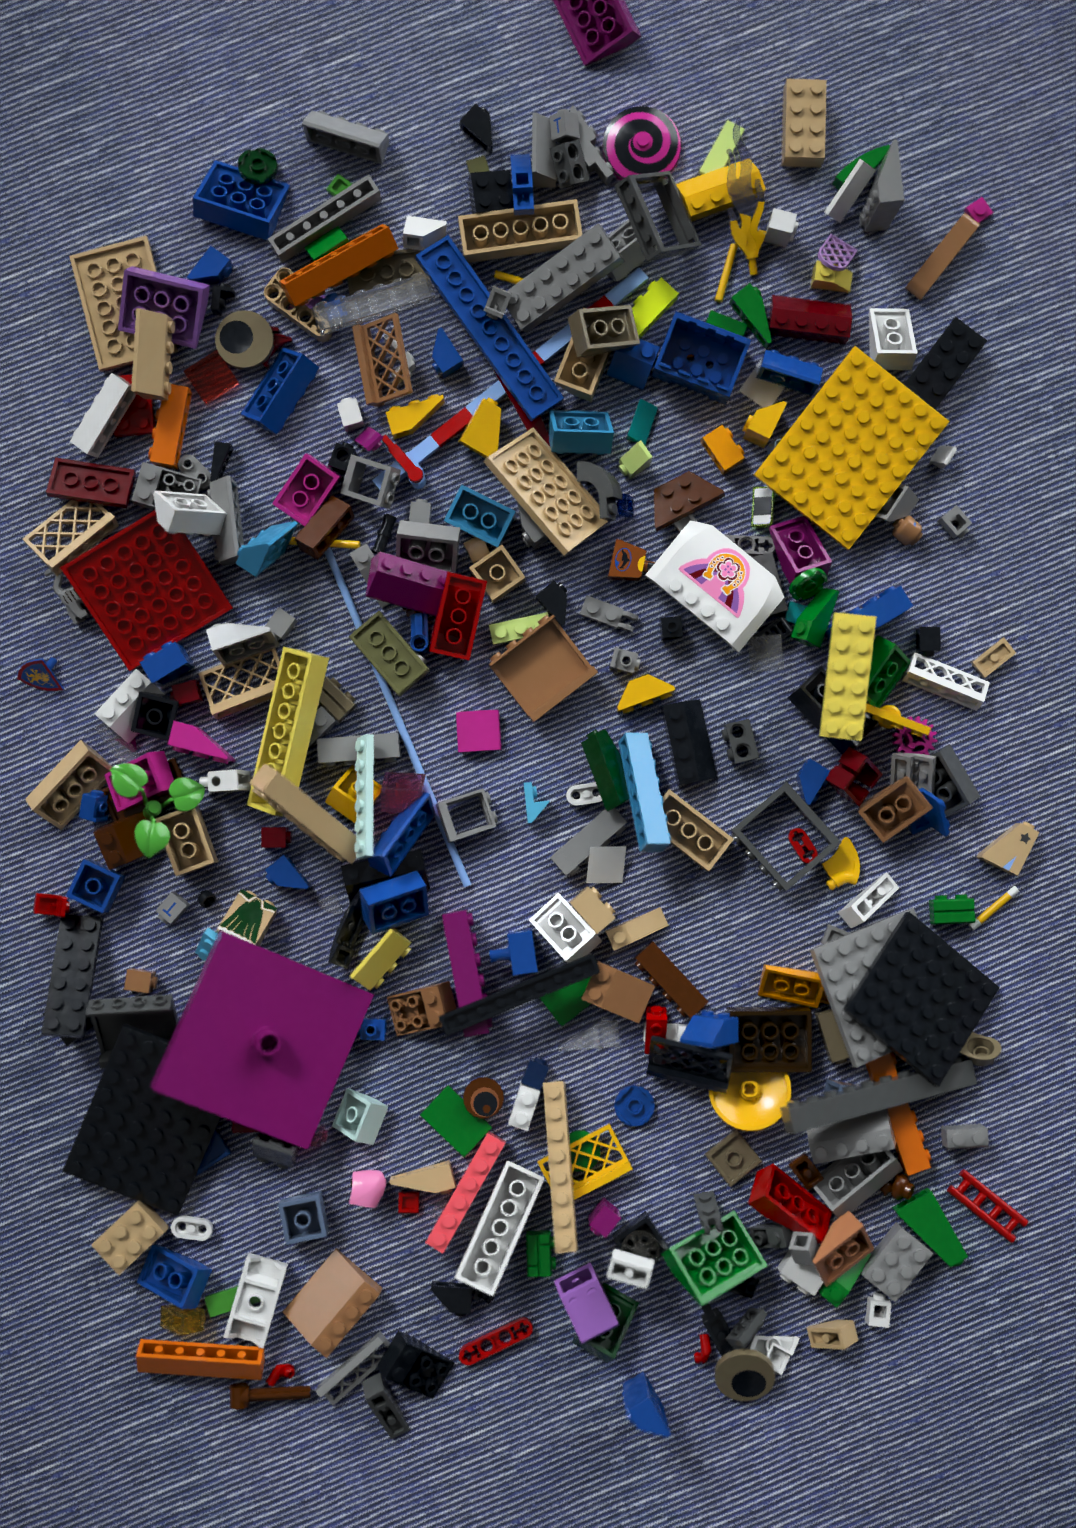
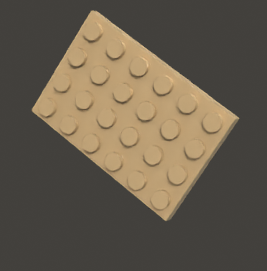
(100, 284)
(546, 490)

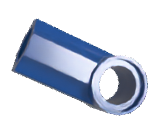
(419, 631)

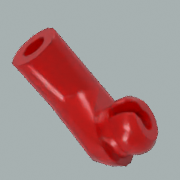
(702, 1357)
(280, 1370)

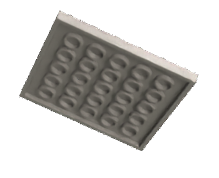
(840, 969)

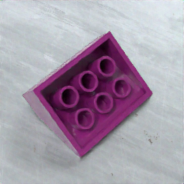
(598, 27)

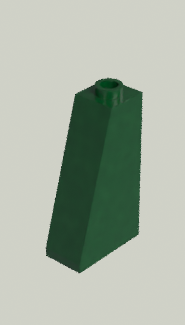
(606, 768)

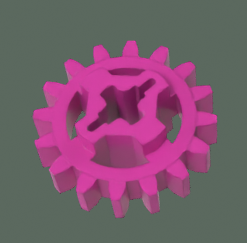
(909, 745)

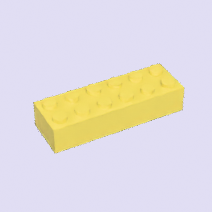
(847, 676)

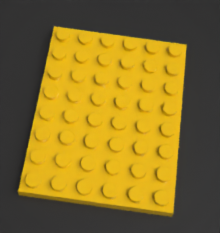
(851, 448)

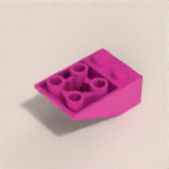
(191, 738)

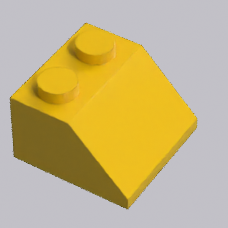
(761, 425)
(343, 794)

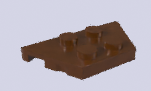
(682, 497)

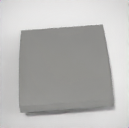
(917, 767)

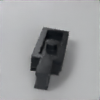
(717, 1328)

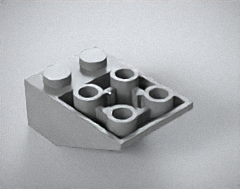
(161, 479)

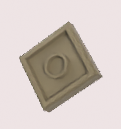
(733, 1157)

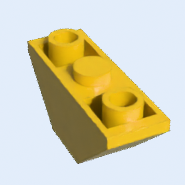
(643, 691)

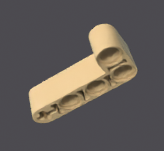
(297, 313)

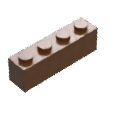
(671, 979)

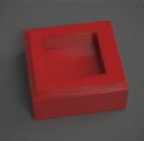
(408, 1202)

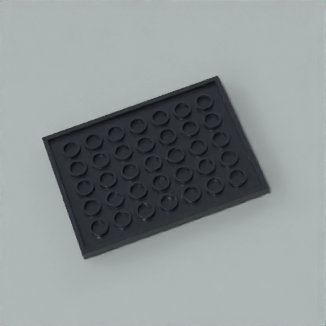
(139, 1137)

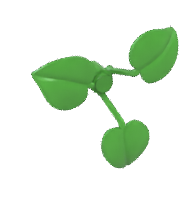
(153, 836)

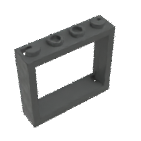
(641, 219)
(808, 813)

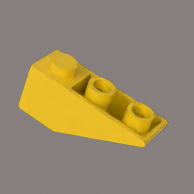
(408, 419)

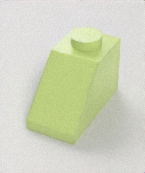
(635, 460)

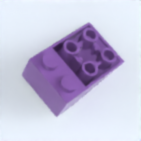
(586, 1302)

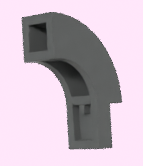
(606, 485)

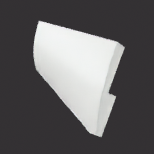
(776, 1348)

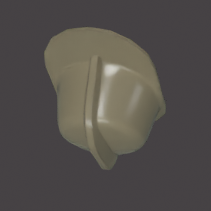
(981, 1049)

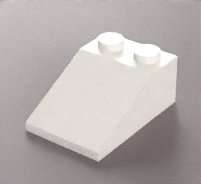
(891, 338)
(565, 929)

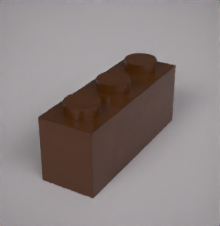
(324, 527)

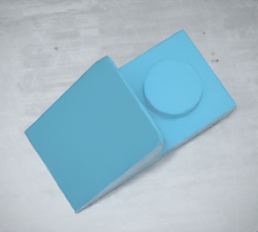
(533, 808)

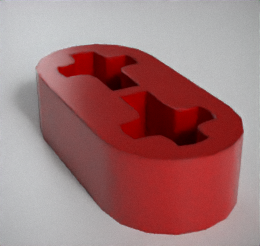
(806, 842)

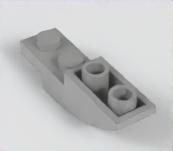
(592, 154)

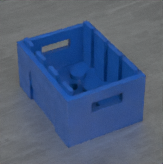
(706, 344)

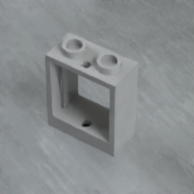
(354, 478)
(446, 821)

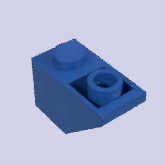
(810, 780)

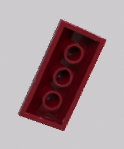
(810, 319)

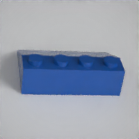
(239, 205)

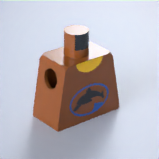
(628, 562)

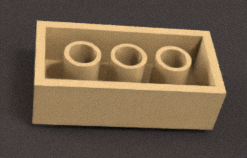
(804, 123)
(693, 832)

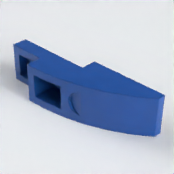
(522, 184)

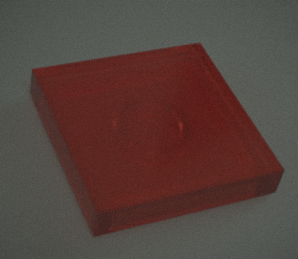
(211, 377)

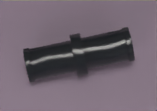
(384, 534)

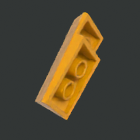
(792, 985)

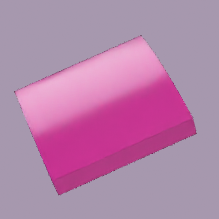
(478, 730)

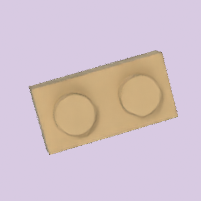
(993, 657)

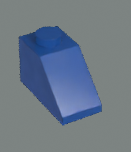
(211, 267)
(445, 356)
(286, 874)

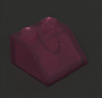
(400, 791)

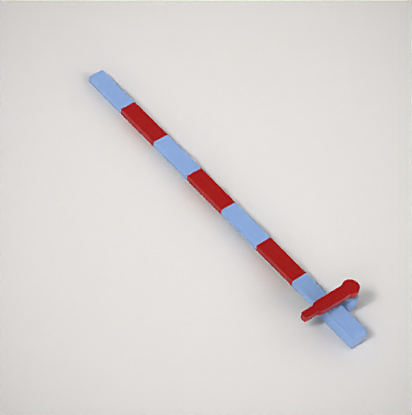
(410, 461)

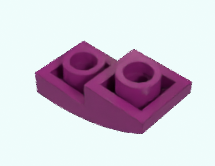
(369, 439)

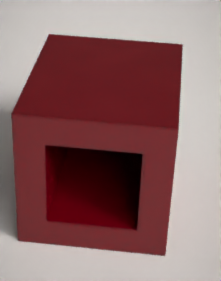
(187, 693)
(275, 837)

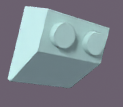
(360, 1117)

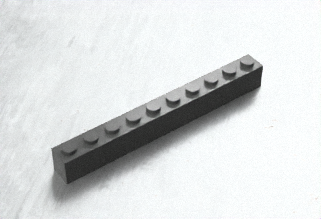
(872, 1097)

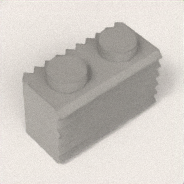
(964, 1136)

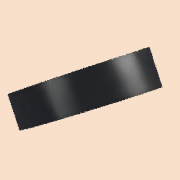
(347, 934)

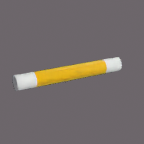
(994, 907)

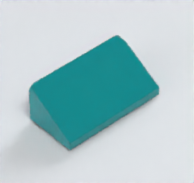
(642, 421)

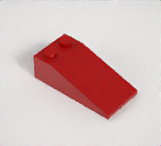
(457, 616)
(788, 1203)

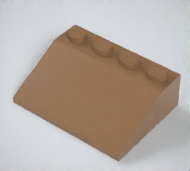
(332, 1302)

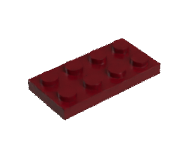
(90, 482)

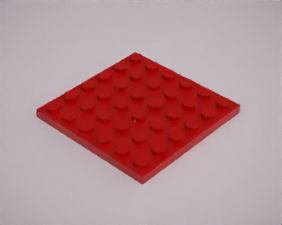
(146, 588)

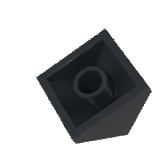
(154, 715)

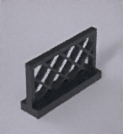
(692, 1073)

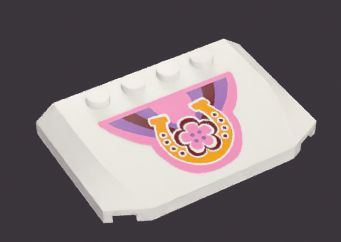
(717, 583)

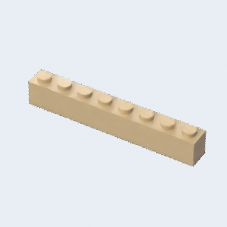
(560, 1167)

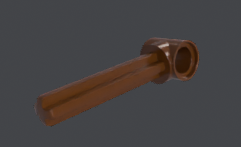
(242, 1395)

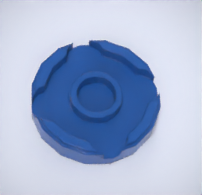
(634, 1105)

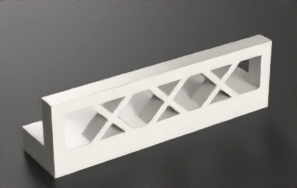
(946, 686)

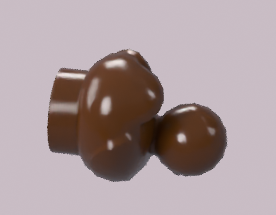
(900, 1188)

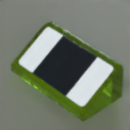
(762, 507)

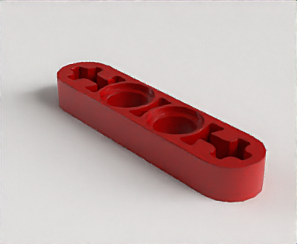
(497, 1344)

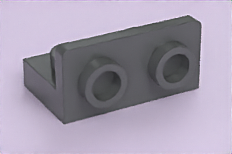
(746, 1328)

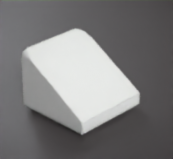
(943, 456)

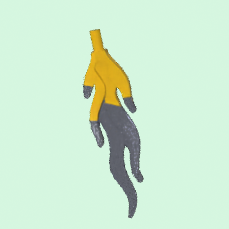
(749, 208)

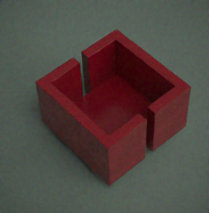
(853, 767)

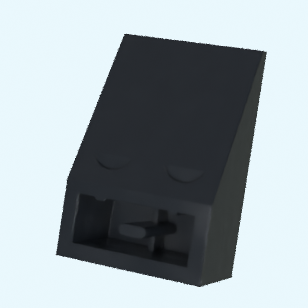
(414, 1365)

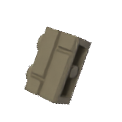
(335, 701)

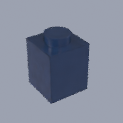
(535, 1073)

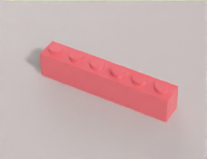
(465, 1192)

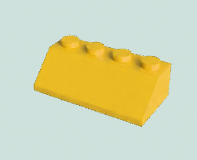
(709, 192)

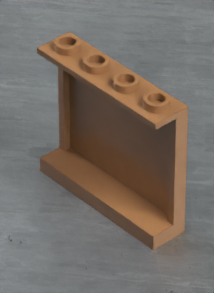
(541, 668)

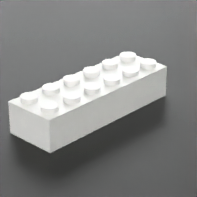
(499, 1228)

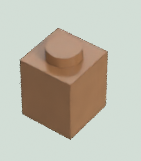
(140, 980)

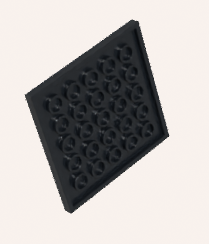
(921, 998)

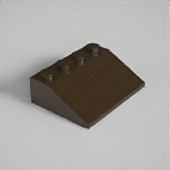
(772, 1039)

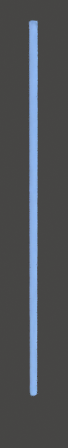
(396, 716)

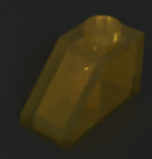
(182, 1320)

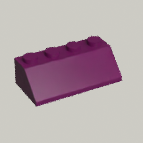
(405, 583)

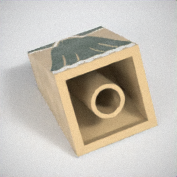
(248, 917)

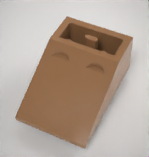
(420, 1008)

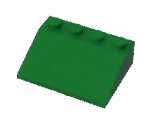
(714, 1261)

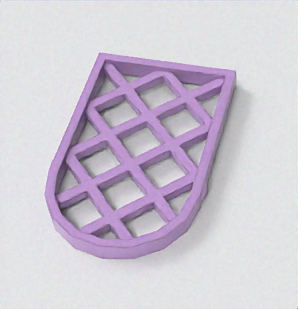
(836, 241)

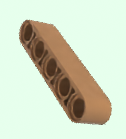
(942, 256)

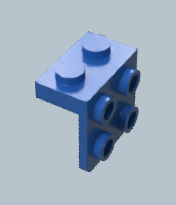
(934, 818)

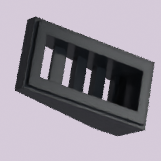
(221, 456)
(785, 625)

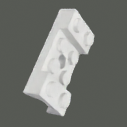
(262, 1279)

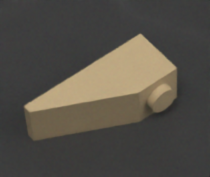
(636, 928)
(430, 1178)

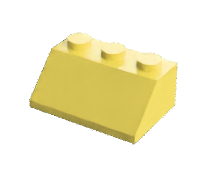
(381, 959)

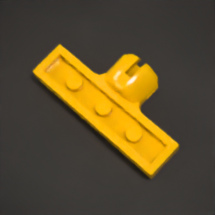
(890, 717)

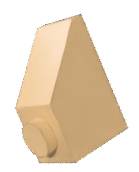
(833, 1334)

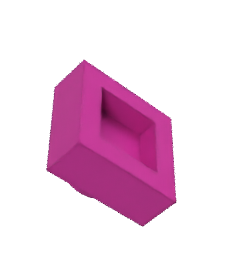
(979, 210)

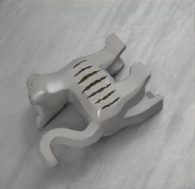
(69, 598)

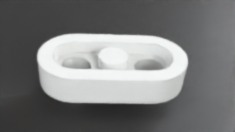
(585, 792)
(192, 1228)

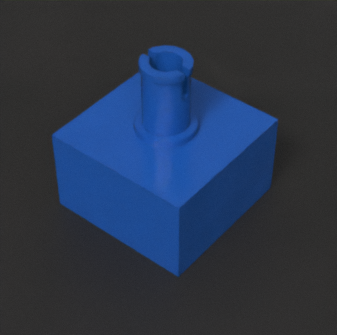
(519, 952)

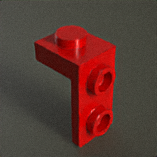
(51, 904)
(655, 1024)

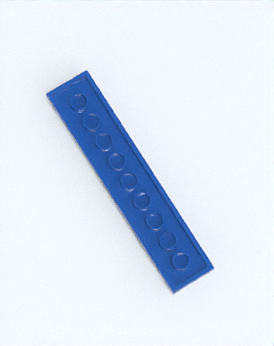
(494, 338)

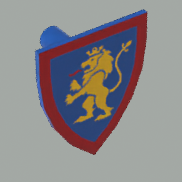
(40, 675)

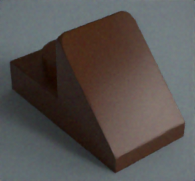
(806, 1171)

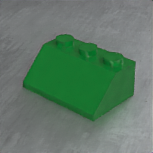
(886, 669)

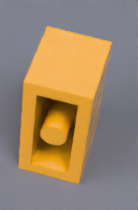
(723, 449)

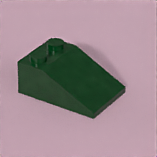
(607, 1344)

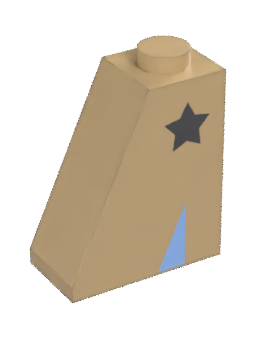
(1011, 848)

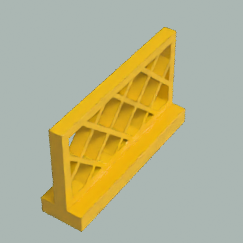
(599, 1177)

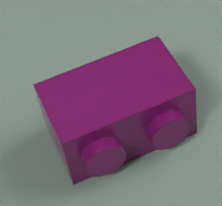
(603, 1218)

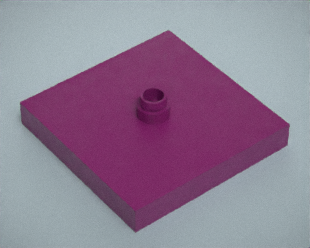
(262, 1040)

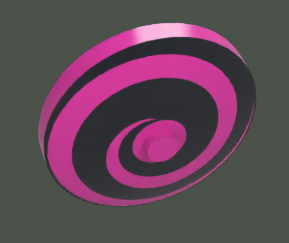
(641, 142)

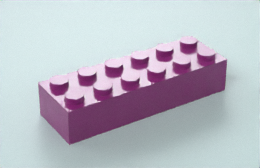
(465, 964)

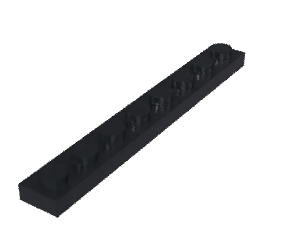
(519, 994)

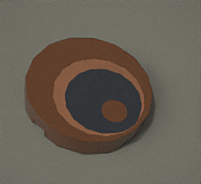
(483, 1097)

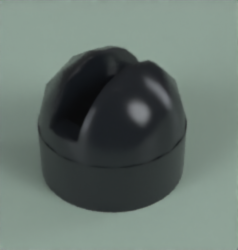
(206, 898)

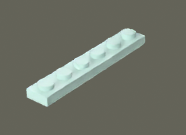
(364, 802)

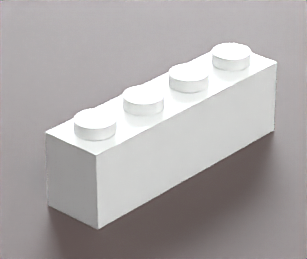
(103, 415)

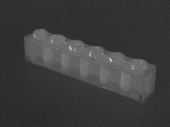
(374, 303)

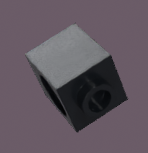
(339, 449)
(670, 628)
(928, 640)

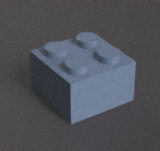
(303, 1217)

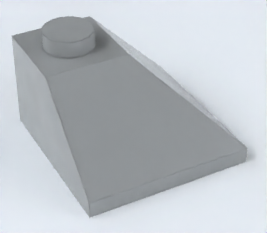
(898, 505)

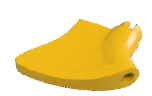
(843, 865)

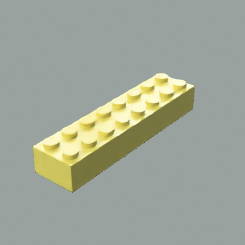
(290, 718)

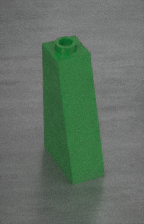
(930, 1223)

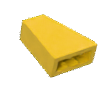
(483, 429)

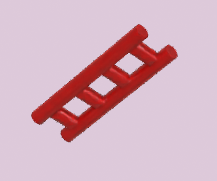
(989, 1218)

